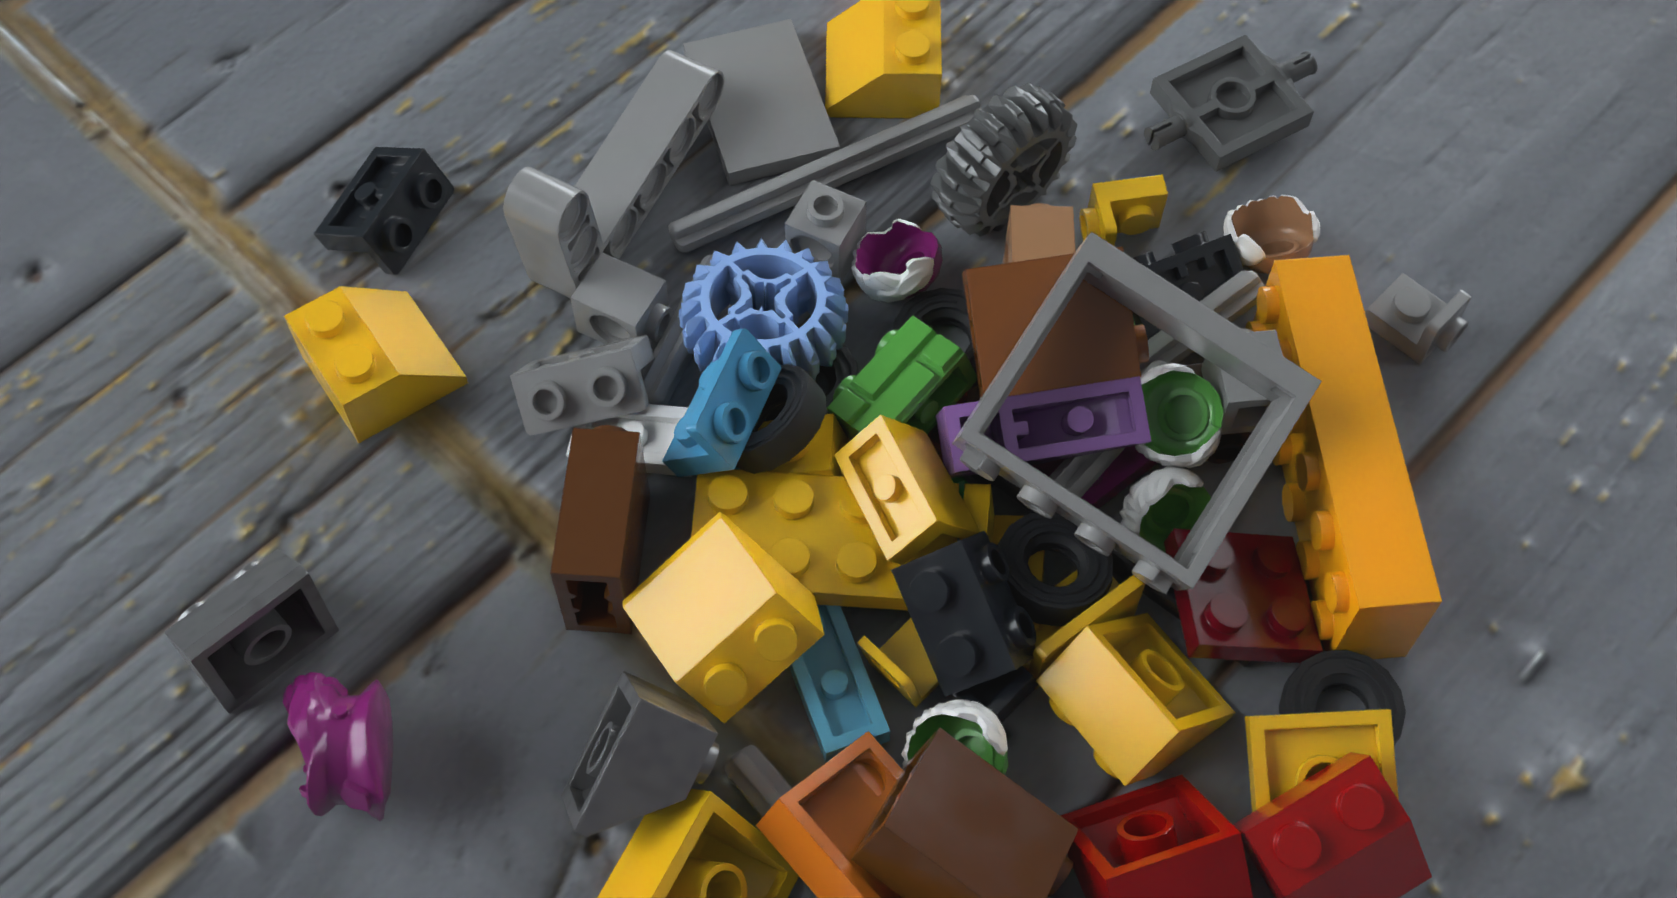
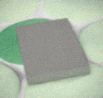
(768, 105)

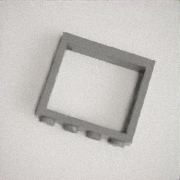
(1201, 331)

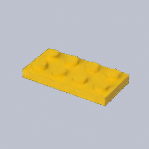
(810, 530)

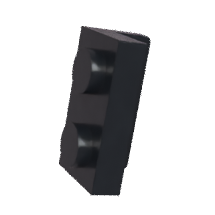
(966, 613)

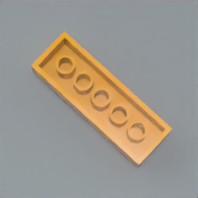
(1347, 468)

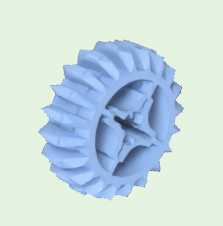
(767, 297)

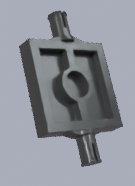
(1231, 102)

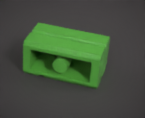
(905, 380)

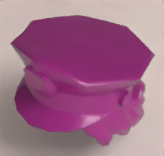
(342, 743)

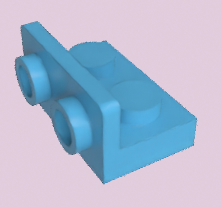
(723, 408)

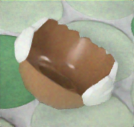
(1272, 231)

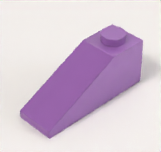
(1055, 423)

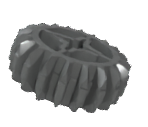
(1003, 158)

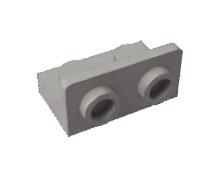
(583, 385)

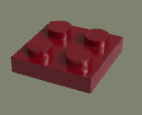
(1248, 602)

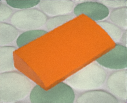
(828, 816)

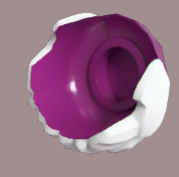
(897, 262)

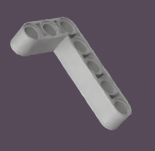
(568, 226)

